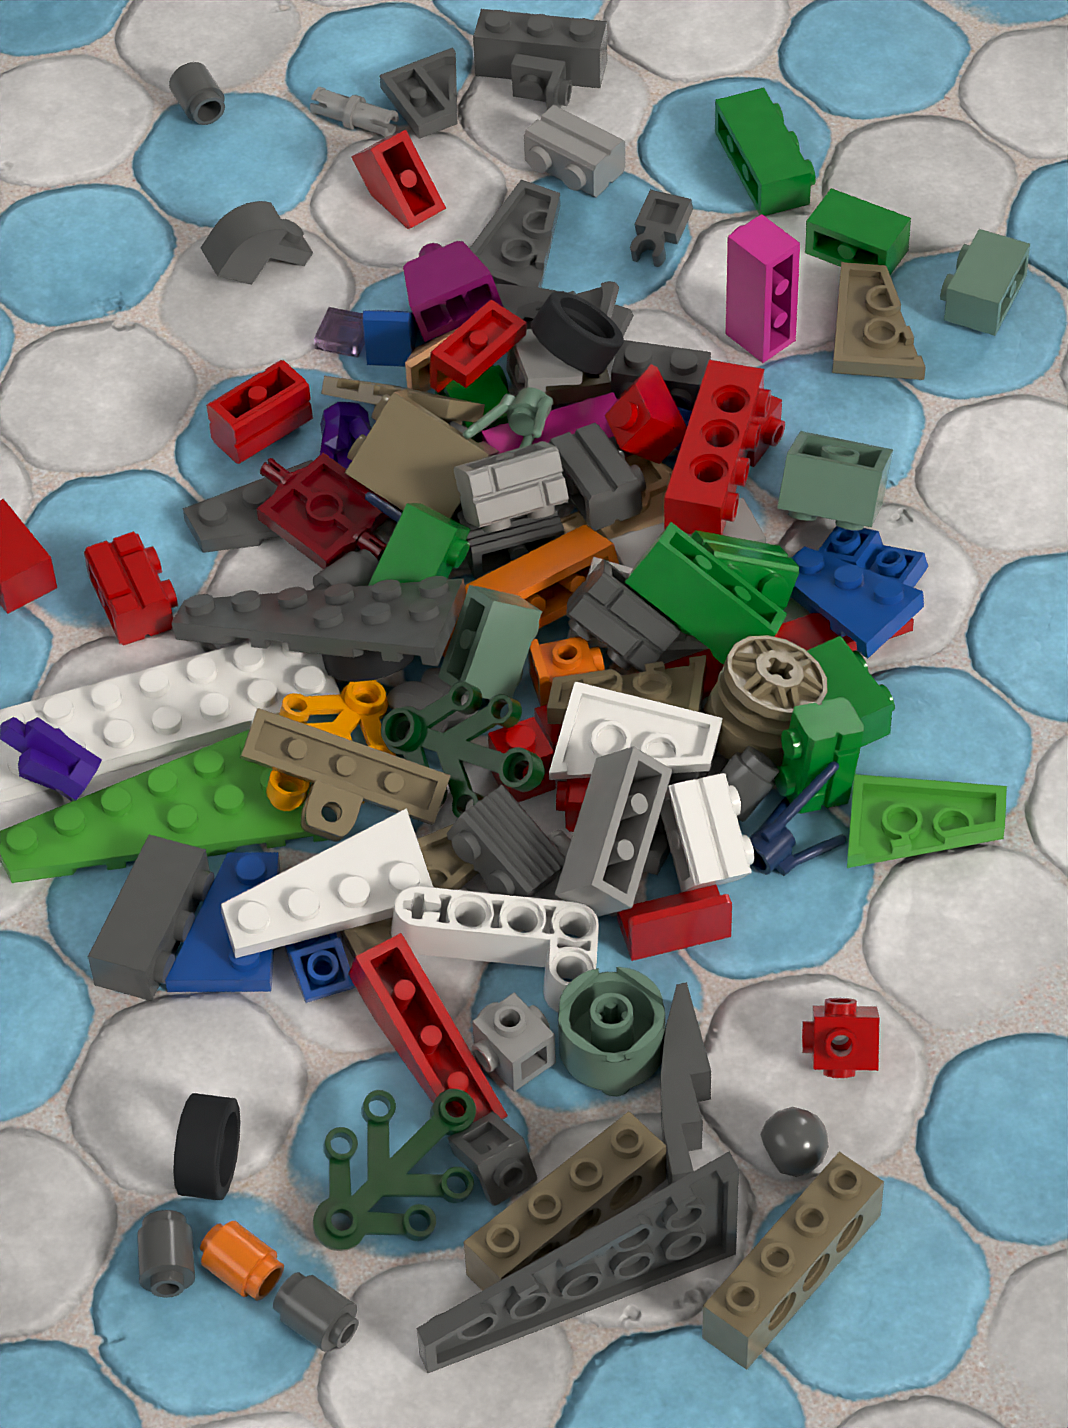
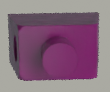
(447, 287)

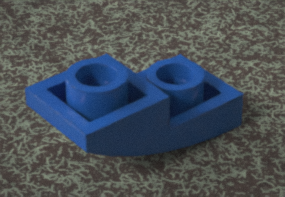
(867, 551)
(320, 966)

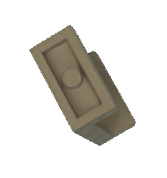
(413, 456)

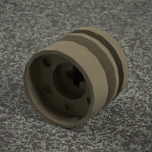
(759, 691)

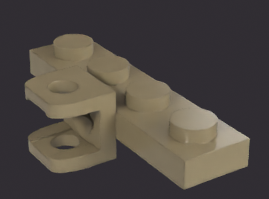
(342, 774)

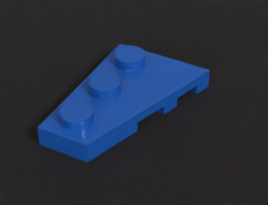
(854, 599)
(206, 956)

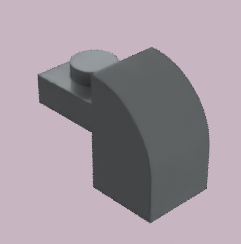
(249, 238)

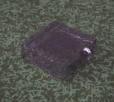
(341, 332)

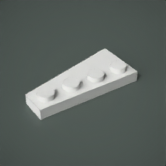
(329, 891)

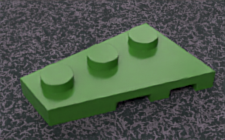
(920, 816)

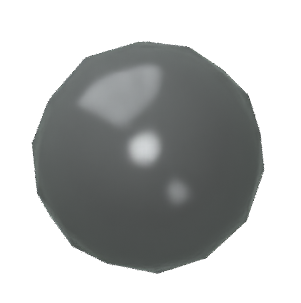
(795, 1141)

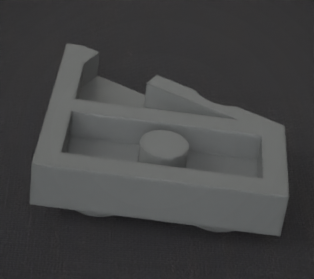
(425, 92)

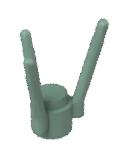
(524, 413)

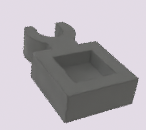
(660, 221)

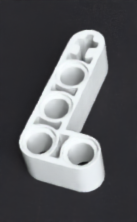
(433, 927)

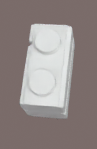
(706, 832)

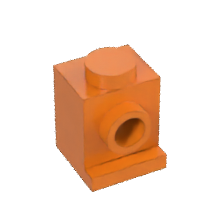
(560, 659)

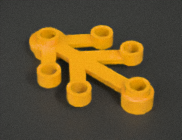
(357, 704)

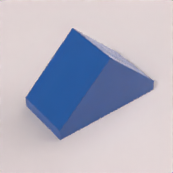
(389, 336)

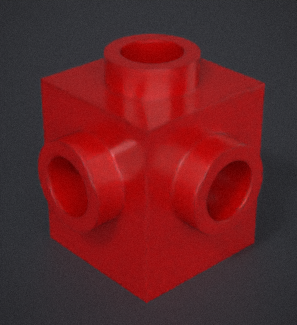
(847, 1055)

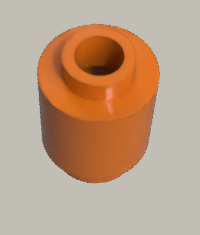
(241, 1260)

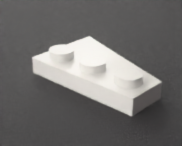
(610, 721)

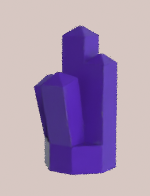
(340, 428)
(50, 756)

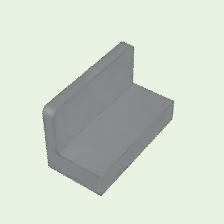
(534, 366)

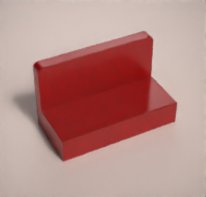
(475, 346)
(676, 922)

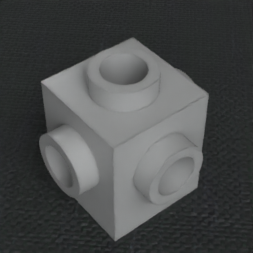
(513, 1041)

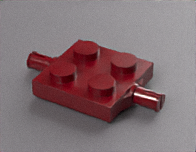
(321, 511)

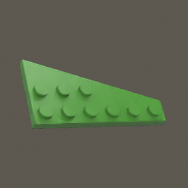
(196, 800)

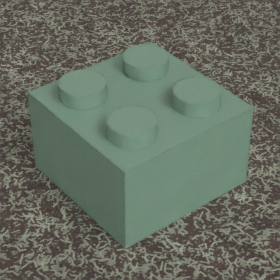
(834, 480)

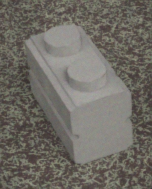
(574, 151)
(511, 485)

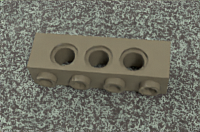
(579, 1194)
(792, 1260)

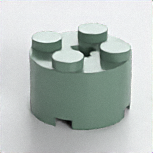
(611, 1029)

